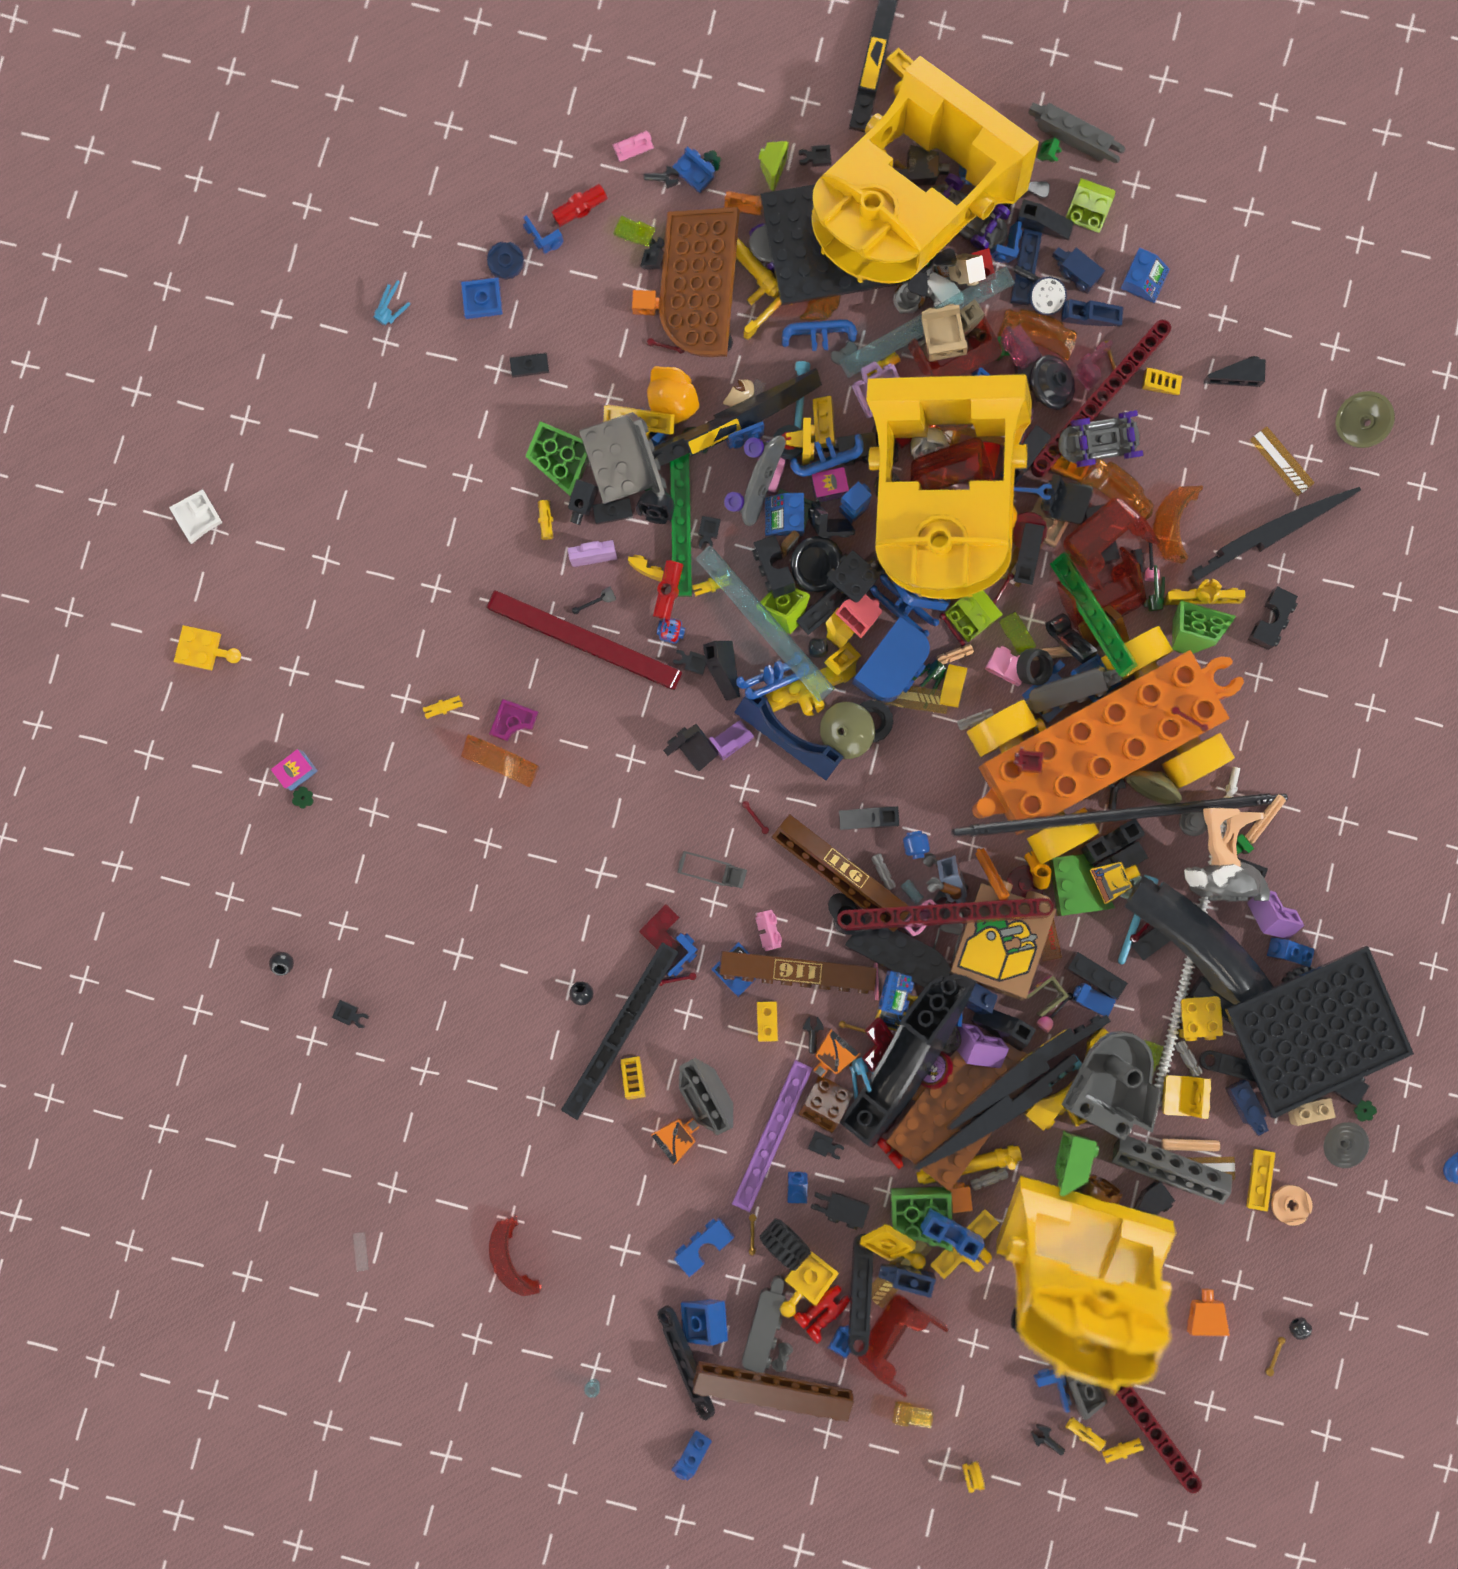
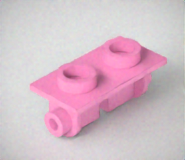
(633, 146)
(768, 921)

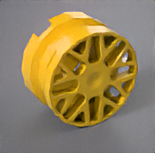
(975, 1476)

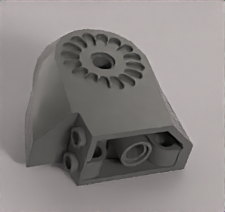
(1116, 1085)

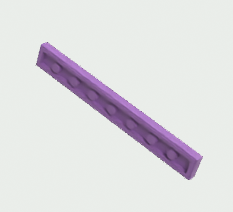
(772, 1136)

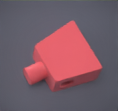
(860, 615)

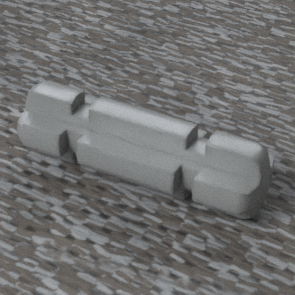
(974, 719)
(883, 872)
(1188, 1058)
(989, 1179)

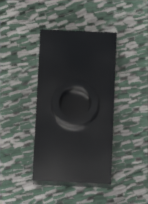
(529, 365)
(612, 511)

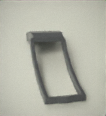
(732, 876)
(950, 928)

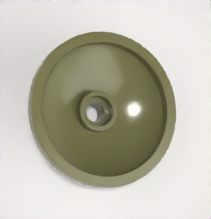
(1362, 408)
(857, 727)
(1154, 786)

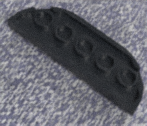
(900, 954)

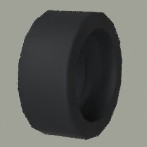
(1024, 663)

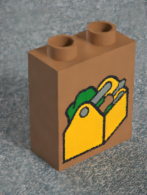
(1003, 952)

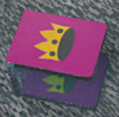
(829, 485)

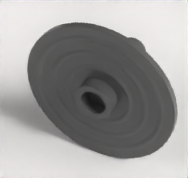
(1346, 1145)

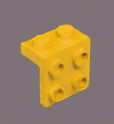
(1201, 1018)
(1186, 1096)

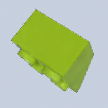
(1090, 205)
(973, 614)

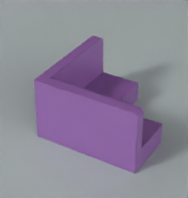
(731, 739)
(1275, 918)
(981, 1049)

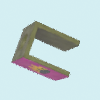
(1063, 995)

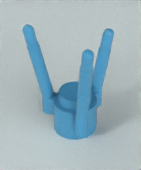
(383, 313)
(861, 1068)

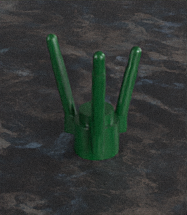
(1156, 601)
(934, 672)

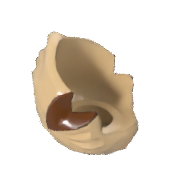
(740, 393)

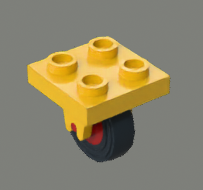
(798, 441)

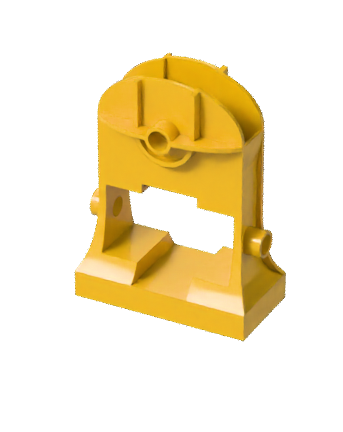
(884, 224)
(947, 539)
(1088, 1282)

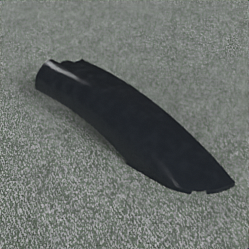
(1201, 938)
(908, 1057)

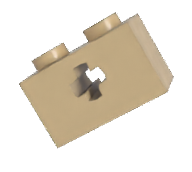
(968, 269)
(1312, 1112)

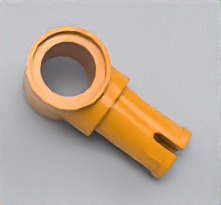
(1040, 872)

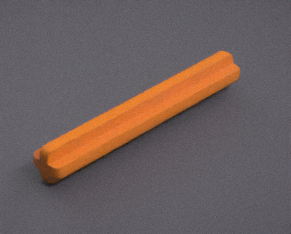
(992, 874)

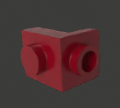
(1029, 761)

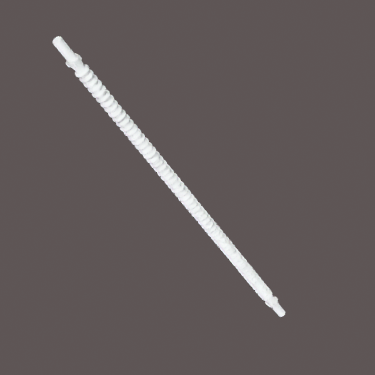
(1187, 971)

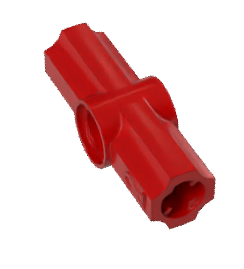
(579, 205)
(666, 601)

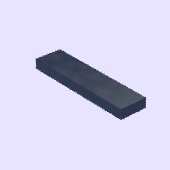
(1027, 260)

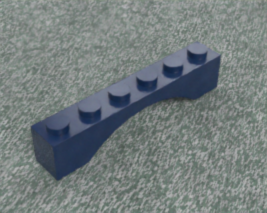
(819, 758)

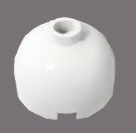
(934, 441)

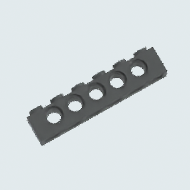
(1172, 1169)

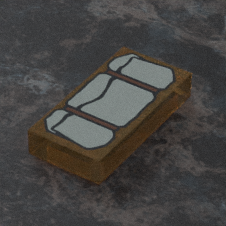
(789, 543)

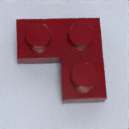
(657, 926)
(881, 1037)

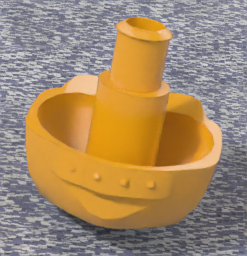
(672, 393)

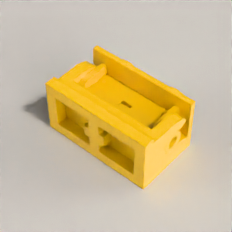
(767, 1021)

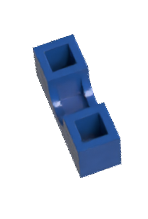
(855, 502)
(942, 1228)
(715, 1233)

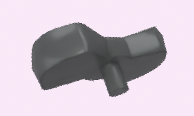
(850, 348)
(785, 1350)

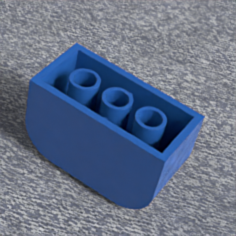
(894, 663)

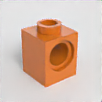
(645, 302)
(961, 1198)

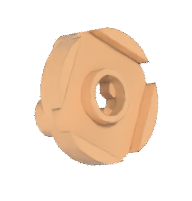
(1281, 1198)

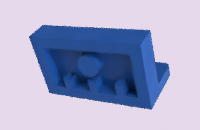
(695, 170)

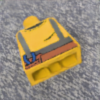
(1114, 880)

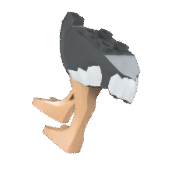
(1227, 876)

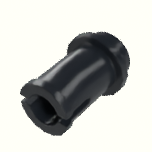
(1138, 555)

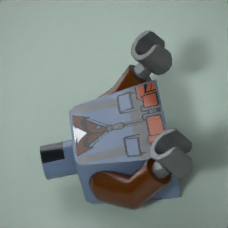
(950, 876)

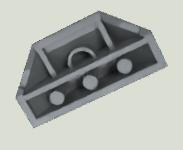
(706, 1096)

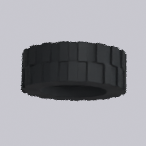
(885, 715)

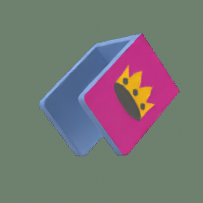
(294, 770)

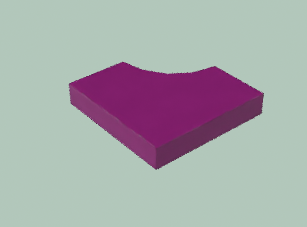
(512, 718)

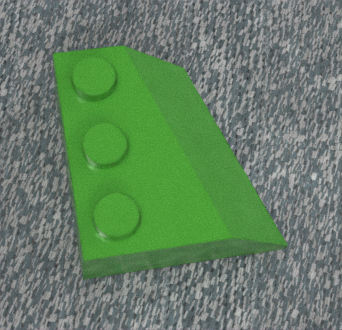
(558, 456)
(1197, 627)
(1075, 886)
(1074, 1161)
(911, 1206)

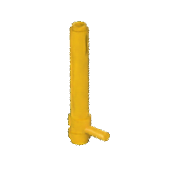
(764, 277)
(998, 1158)

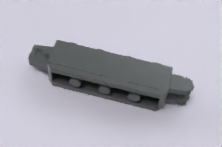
(1076, 132)
(1072, 688)
(764, 1326)

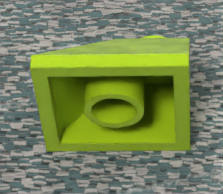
(773, 161)
(787, 608)

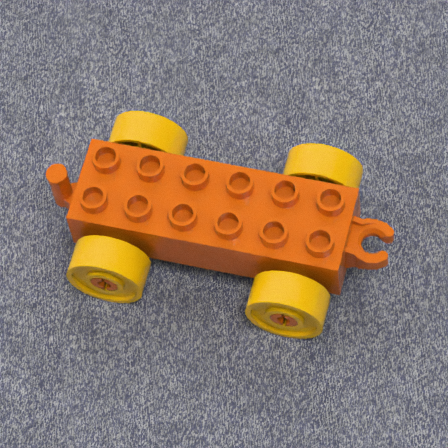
(1105, 741)

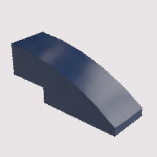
(1092, 313)

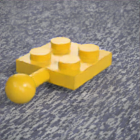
(200, 648)
(892, 1244)
(809, 1281)

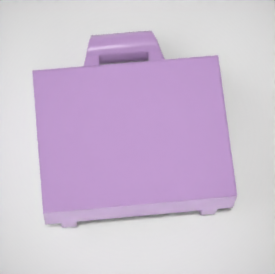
(860, 386)
(592, 553)

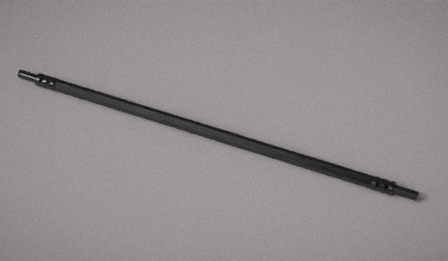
(1114, 815)

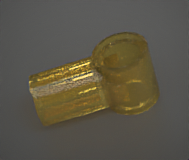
(906, 1414)

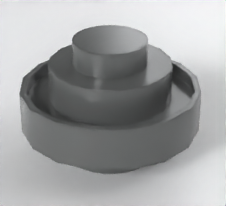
(1193, 823)

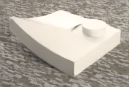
(195, 515)

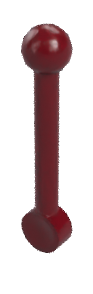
(651, 342)
(1010, 576)
(943, 616)
(1175, 710)
(765, 830)
(1134, 937)
(692, 976)

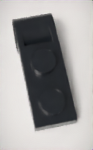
(1069, 639)
(1150, 943)

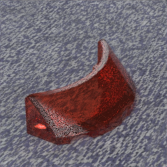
(502, 1262)

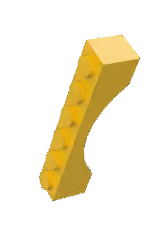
(1046, 1110)

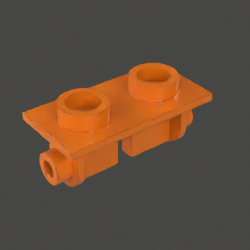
(745, 203)

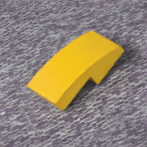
(640, 564)
(953, 685)

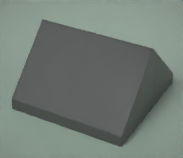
(1086, 1395)

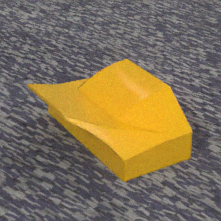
(838, 631)
(844, 662)

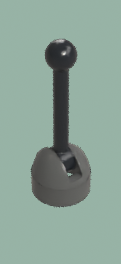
(607, 595)

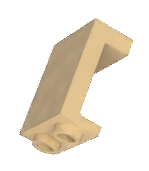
(943, 332)

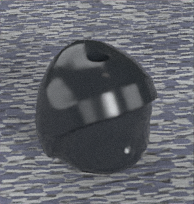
(818, 648)
(1300, 1328)

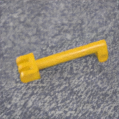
(751, 327)

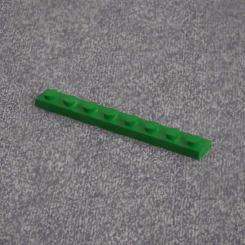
(682, 522)
(1094, 615)

